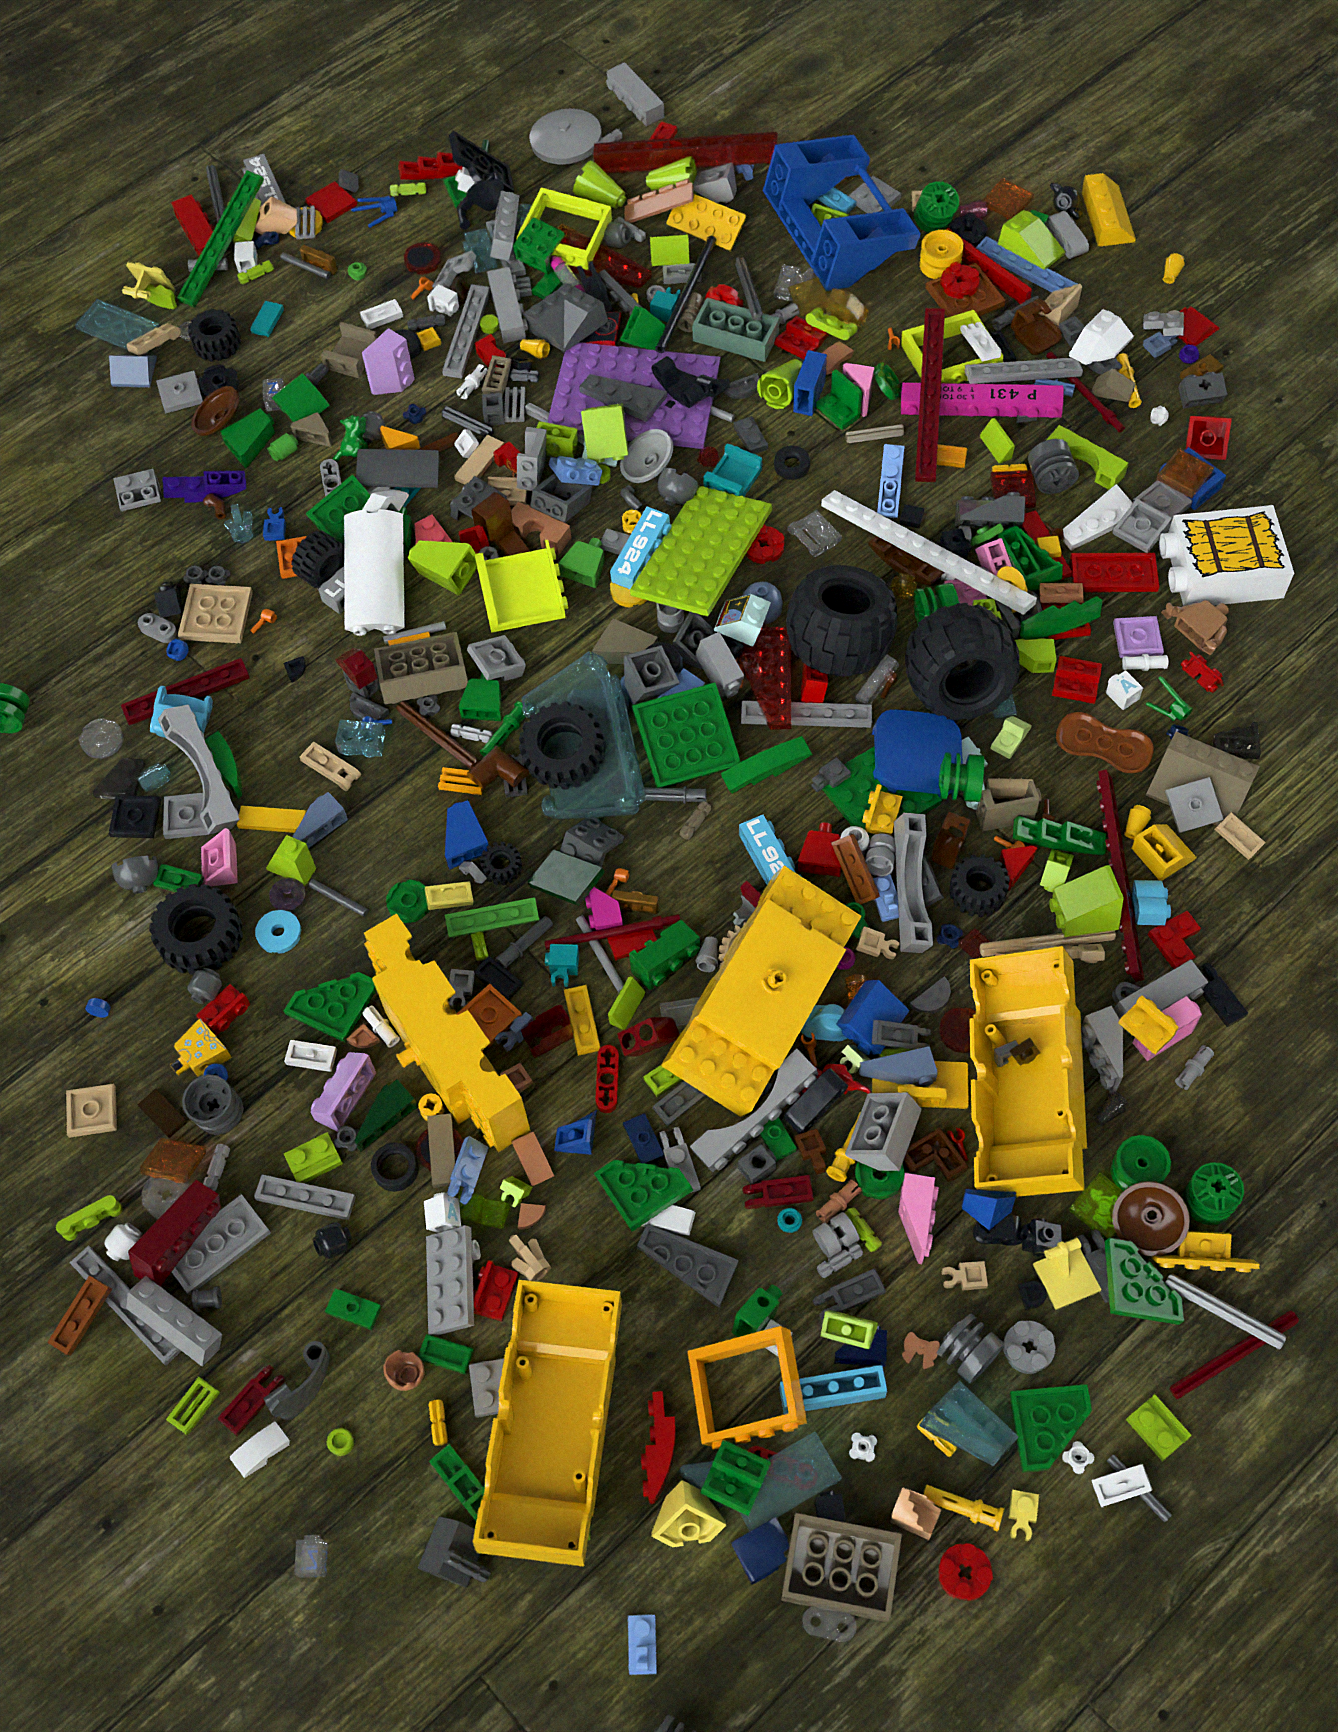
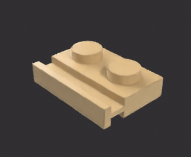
(508, 487)

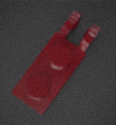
(780, 1192)
(249, 1401)

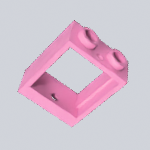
(1186, 1015)

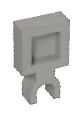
(462, 983)

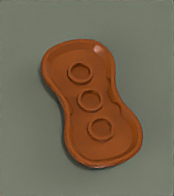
(1087, 736)

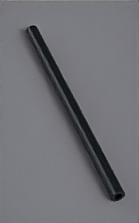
(685, 295)

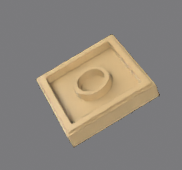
(91, 1110)

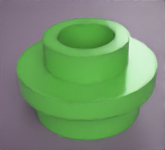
(357, 271)

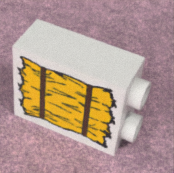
(1227, 556)

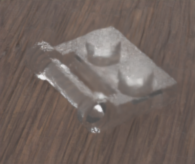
(819, 530)

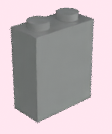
(720, 665)

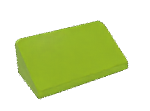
(822, 213)
(997, 441)
(626, 1004)
(848, 1329)

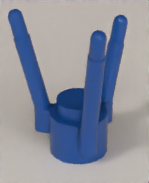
(386, 204)

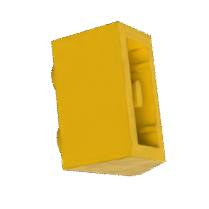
(1162, 850)

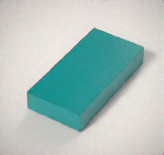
(267, 318)

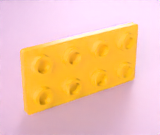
(706, 219)
(947, 1091)

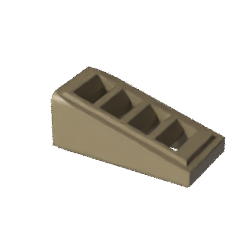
(491, 387)

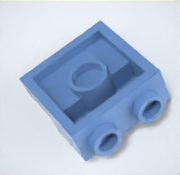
(576, 470)

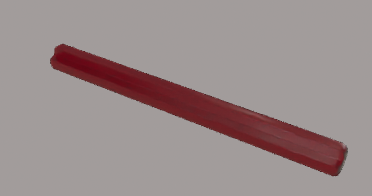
(1229, 1357)

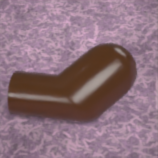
(213, 500)

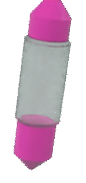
(564, 272)

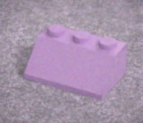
(388, 364)
(343, 1090)

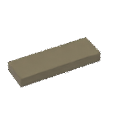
(441, 1148)

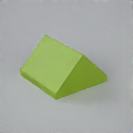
(669, 250)

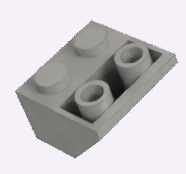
(137, 489)

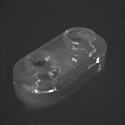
(829, 1623)

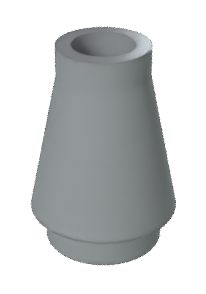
(708, 956)

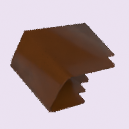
(495, 515)
(946, 847)

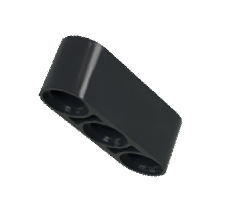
(815, 1101)

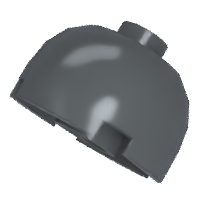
(676, 488)
(136, 873)

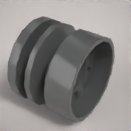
(1053, 466)
(210, 1093)
(970, 1348)

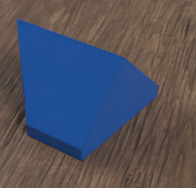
(577, 1136)
(988, 1206)

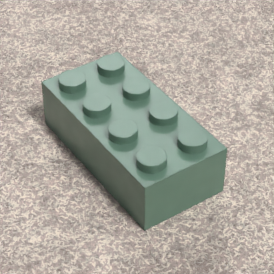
(734, 330)

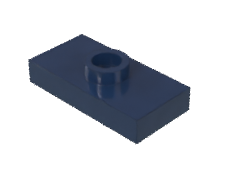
(643, 1139)

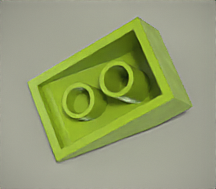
(1031, 240)

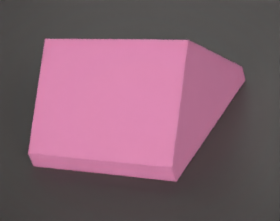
(863, 378)
(219, 860)

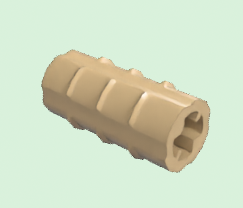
(1008, 788)

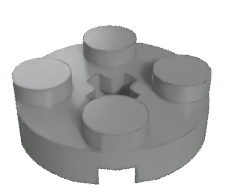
(1035, 1360)

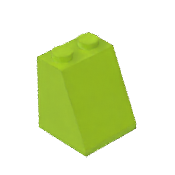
(605, 432)
(444, 563)
(1088, 904)

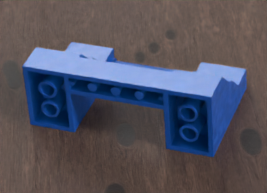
(843, 245)

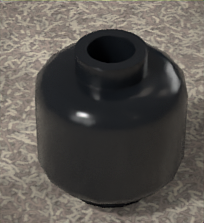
(332, 1240)

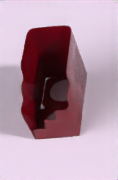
(548, 1018)
(663, 1028)

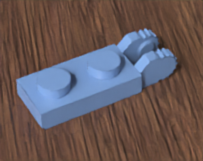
(467, 1168)

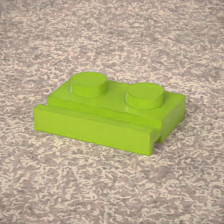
(313, 1158)
(1158, 1427)

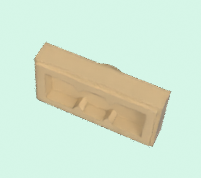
(1239, 836)

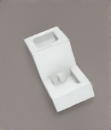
(386, 499)

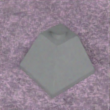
(716, 183)

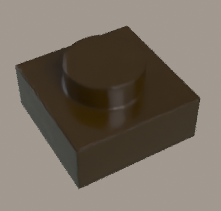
(461, 287)
(1025, 1052)

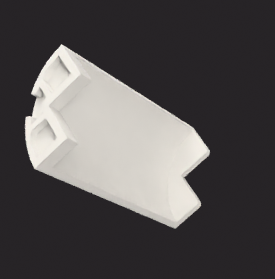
(373, 571)

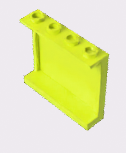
(521, 589)

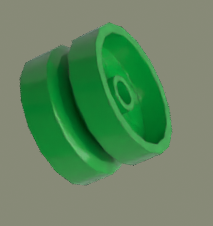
(13, 708)
(1140, 1160)

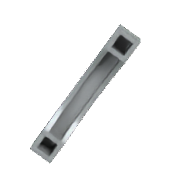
(181, 729)
(913, 918)
(718, 1145)

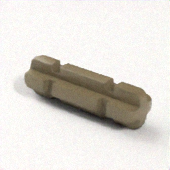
(695, 820)

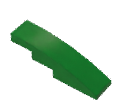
(1055, 620)
(768, 762)
(1056, 836)
(459, 1479)

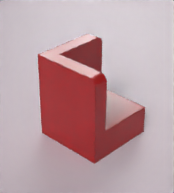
(475, 537)

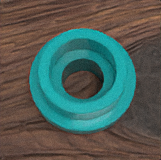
(789, 1213)

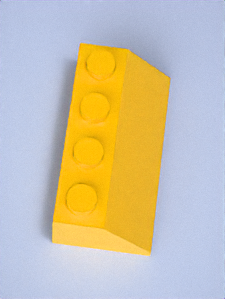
(1106, 211)

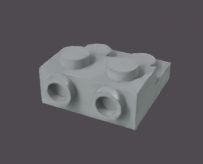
(1142, 525)
(497, 658)

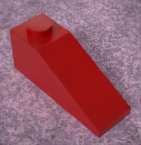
(813, 685)

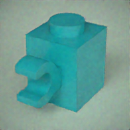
(663, 304)
(562, 961)

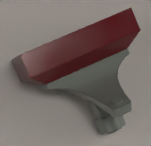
(750, 899)

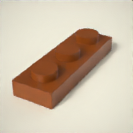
(855, 869)
(79, 1315)

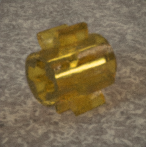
(903, 586)

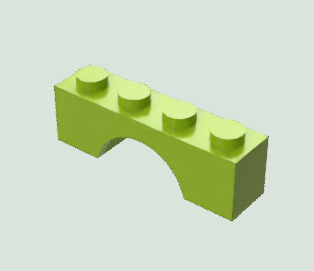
(1107, 467)

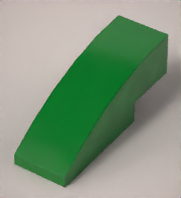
(225, 762)

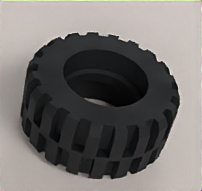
(553, 721)
(183, 907)

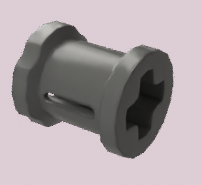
(207, 1299)

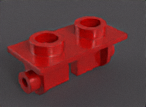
(1197, 666)

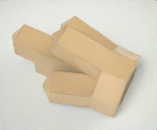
(533, 1262)

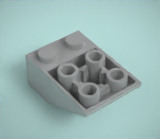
(1104, 1043)

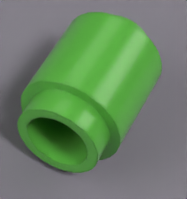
(283, 447)

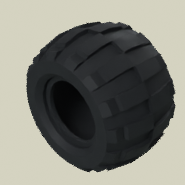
(841, 620)
(953, 637)

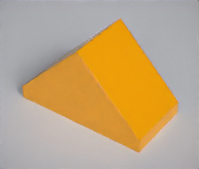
(398, 440)

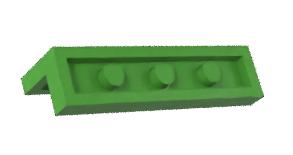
(491, 917)

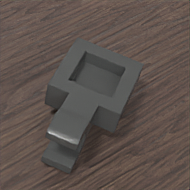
(832, 773)

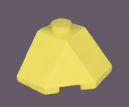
(687, 1517)

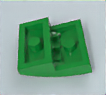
(300, 399)
(735, 1477)

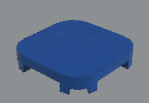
(912, 748)

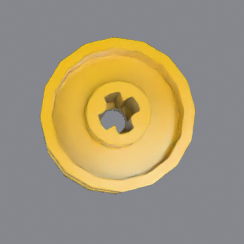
(939, 251)

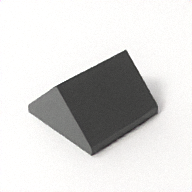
(689, 637)
(445, 1536)

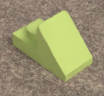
(1010, 737)

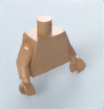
(1200, 623)

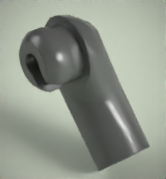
(628, 495)

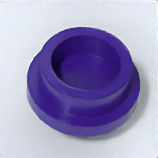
(1189, 354)

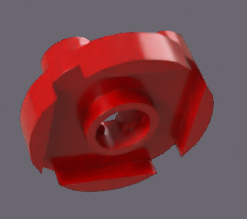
(959, 272)
(725, 293)
(766, 553)
(980, 1575)

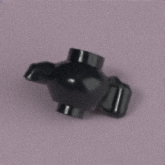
(1066, 199)

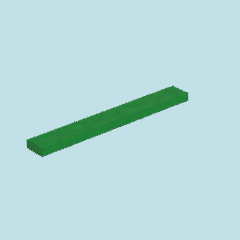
(220, 239)

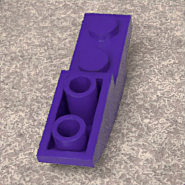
(196, 488)

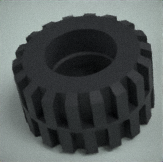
(214, 335)
(318, 558)
(979, 869)

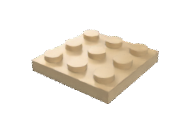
(215, 613)

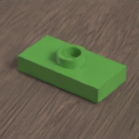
(986, 533)

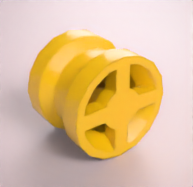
(628, 520)
(428, 1100)

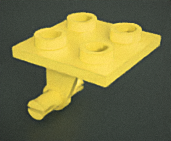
(146, 276)
(1066, 1274)

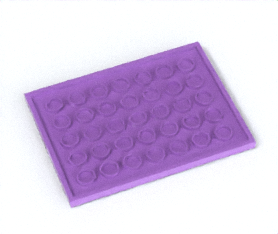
(632, 365)

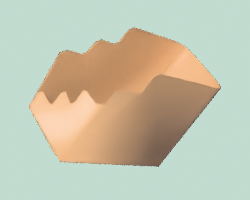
(275, 217)
(915, 1513)

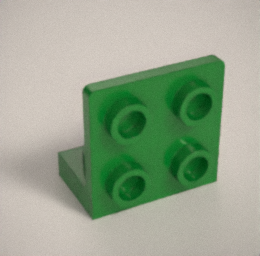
(537, 244)
(843, 401)

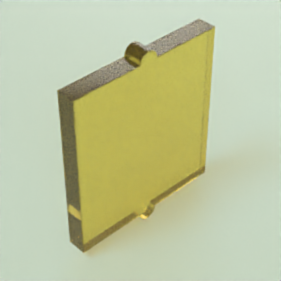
(808, 296)

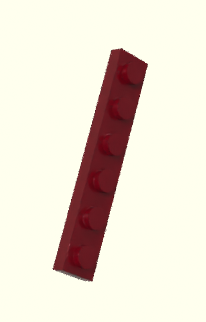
(196, 687)

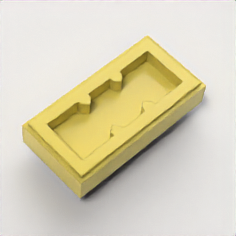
(448, 895)

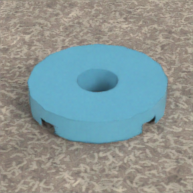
(272, 921)

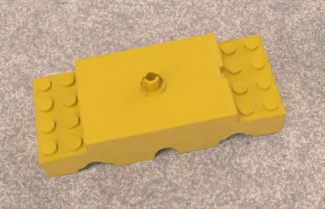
(762, 992)
(440, 1041)
(1032, 1113)
(549, 1424)

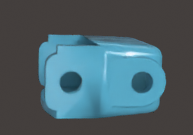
(200, 708)

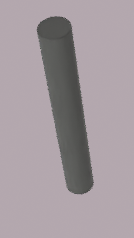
(305, 265)
(341, 899)
(1148, 1498)

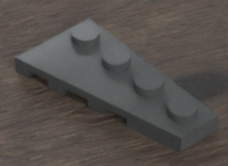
(636, 399)
(692, 1263)

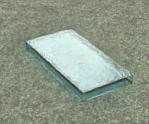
(114, 323)
(792, 1479)

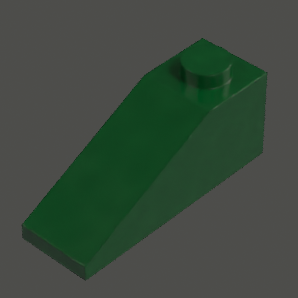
(387, 1110)

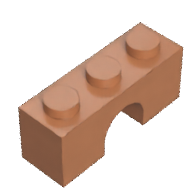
(529, 520)

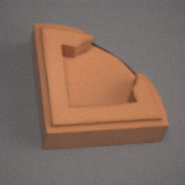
(363, 1037)
(530, 1215)

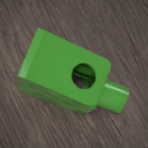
(583, 562)

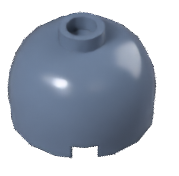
(770, 593)

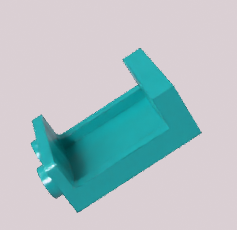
(734, 471)

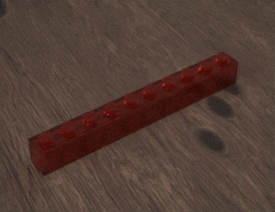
(705, 150)

